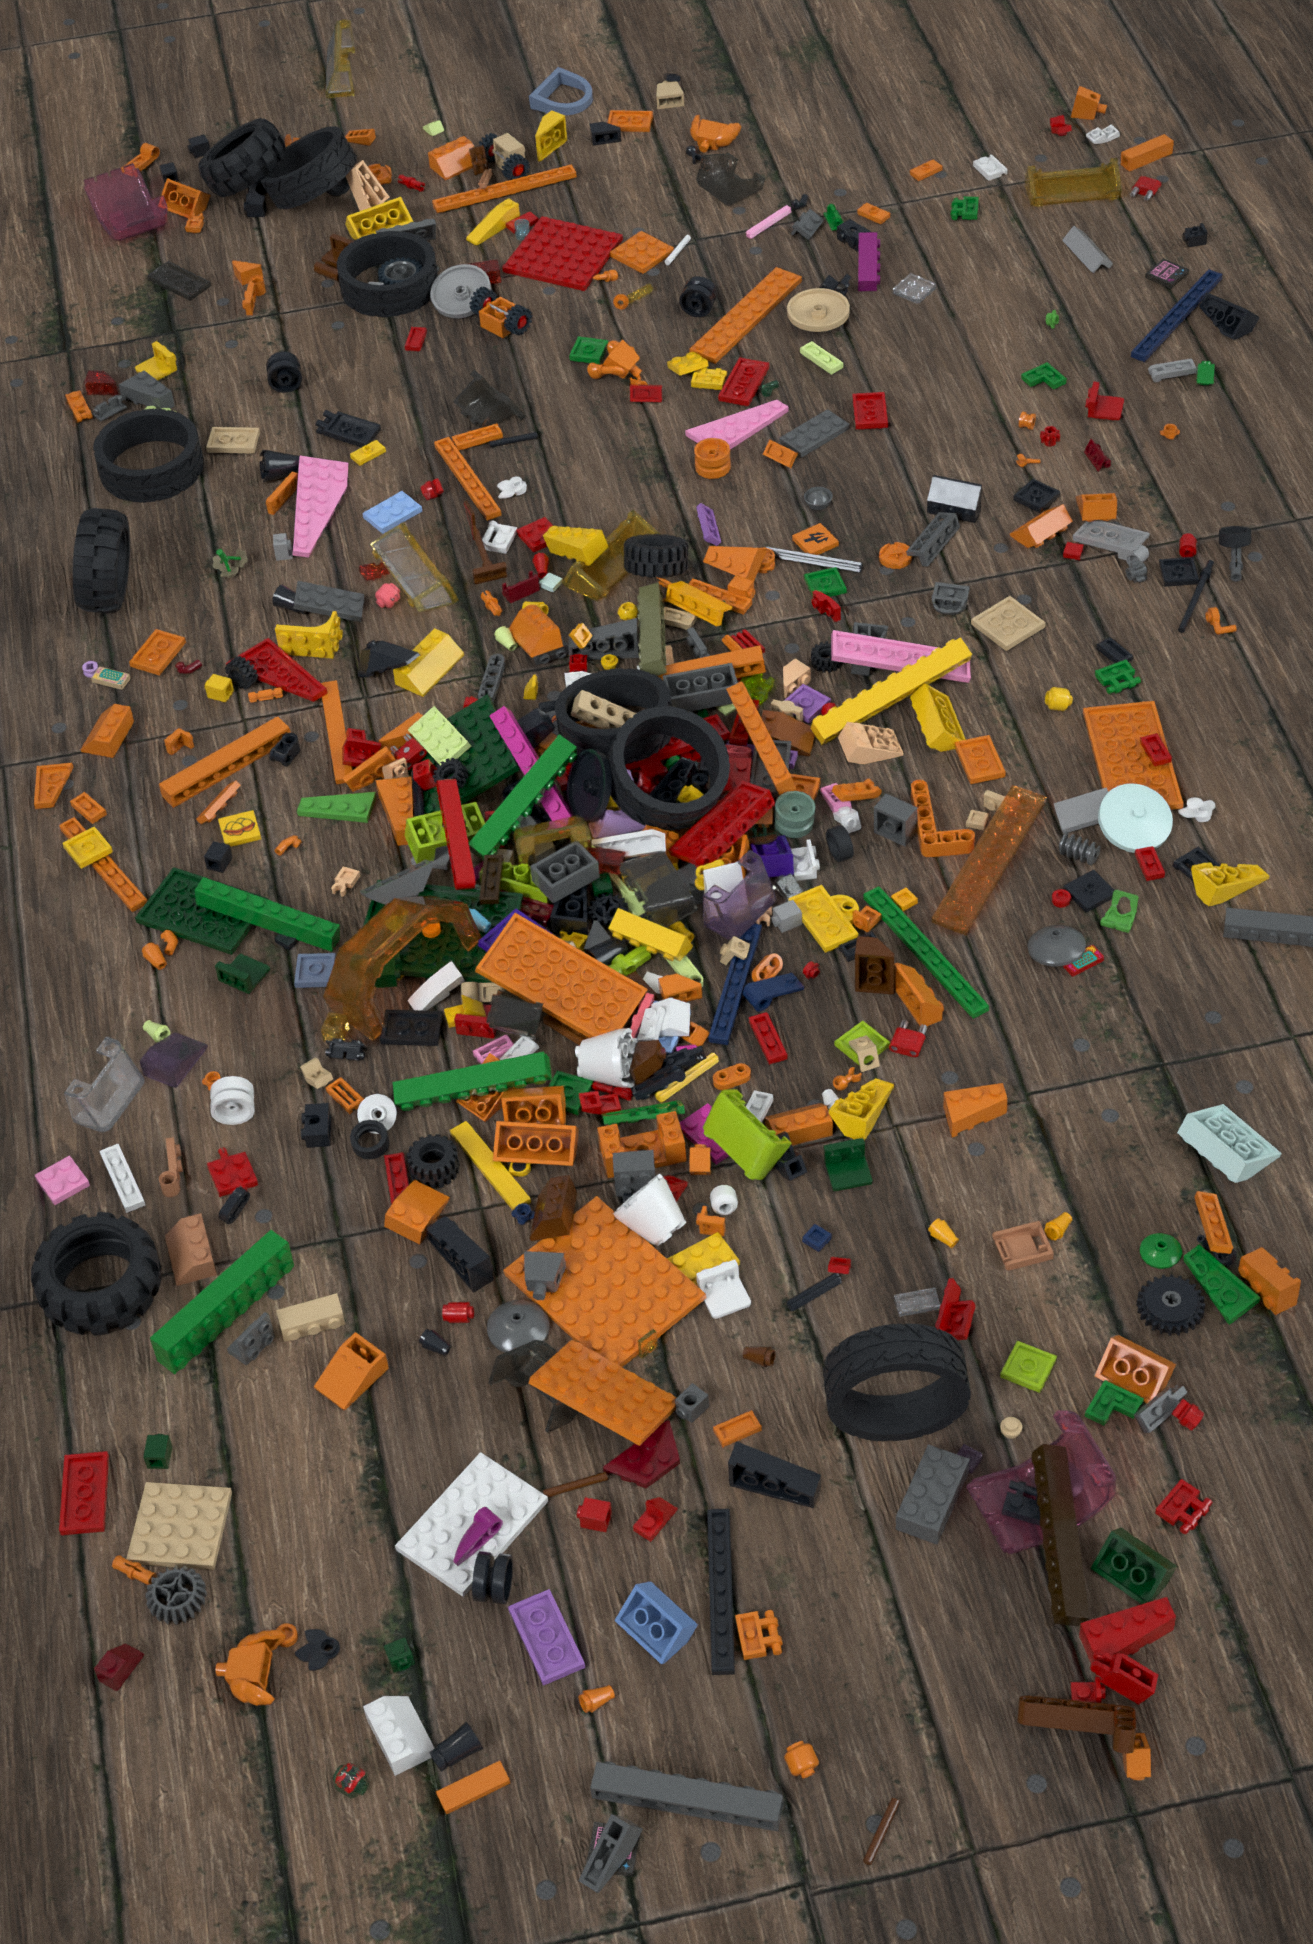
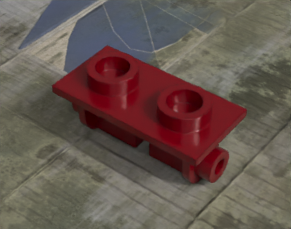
(1096, 455)

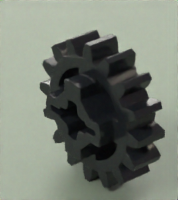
(604, 908)

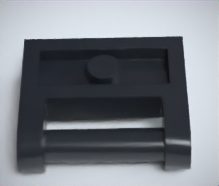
(1194, 857)

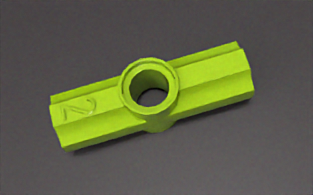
(631, 961)

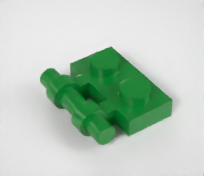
(966, 208)
(1116, 672)

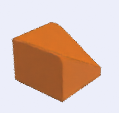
(697, 1035)

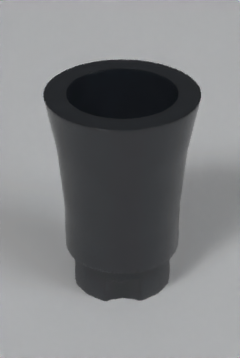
(285, 598)
(608, 951)
(456, 1747)

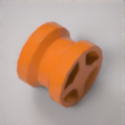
(1027, 420)

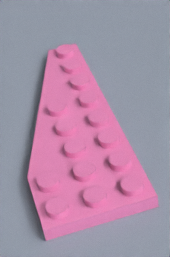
(318, 493)

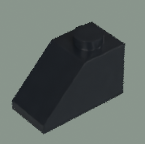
(604, 133)

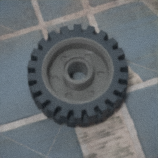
(398, 270)

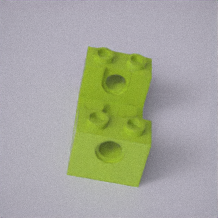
(426, 832)

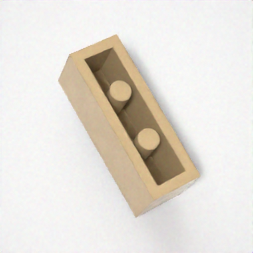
(310, 1317)

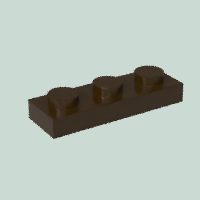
(491, 879)

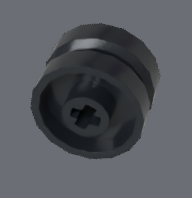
(698, 296)
(284, 372)
(492, 1577)

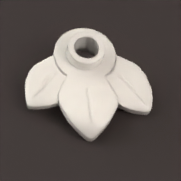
(511, 487)
(1197, 808)

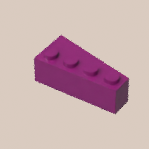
(867, 262)

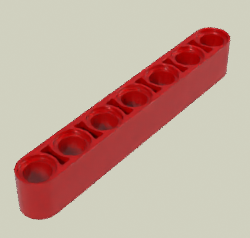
(455, 834)

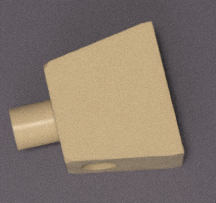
(669, 95)

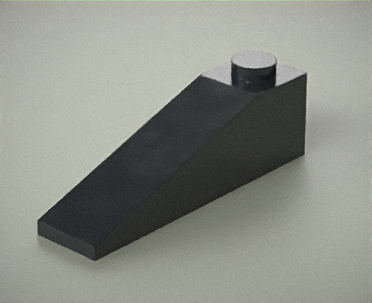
(1228, 317)
(383, 656)

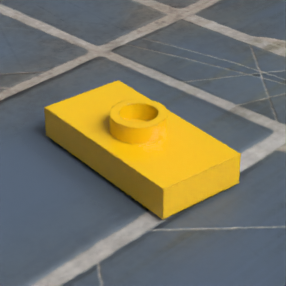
(367, 452)

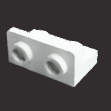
(805, 863)

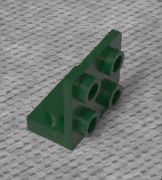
(242, 973)
(847, 1164)

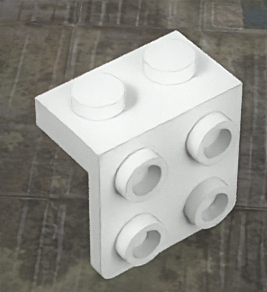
(723, 1289)

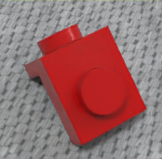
(1058, 125)

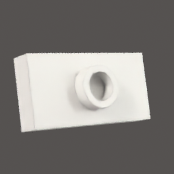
(522, 1047)

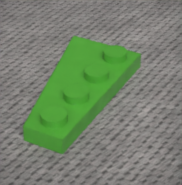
(345, 807)

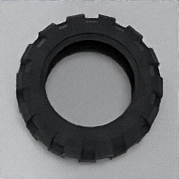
(242, 157)
(101, 560)
(103, 1308)

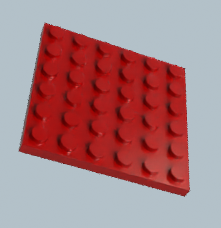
(562, 253)

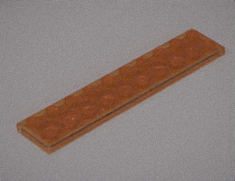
(988, 860)

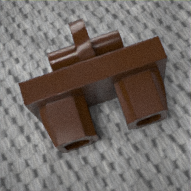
(478, 159)

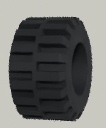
(429, 1149)

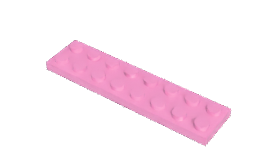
(885, 653)

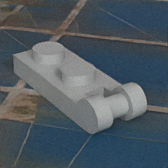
(1172, 369)

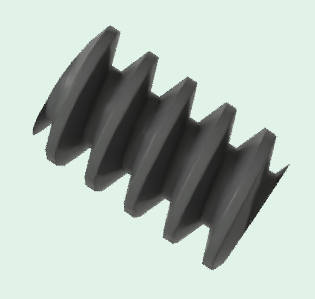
(1079, 850)

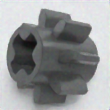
(1136, 571)

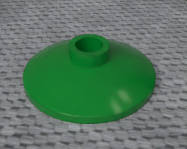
(1160, 1257)

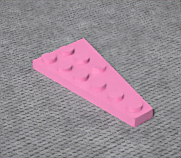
(739, 426)

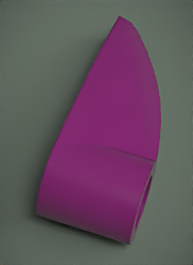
(483, 1528)

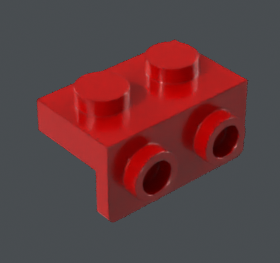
(357, 751)

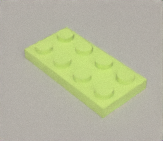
(439, 736)

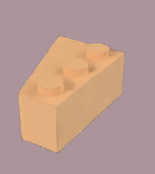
(365, 187)

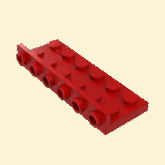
(723, 824)

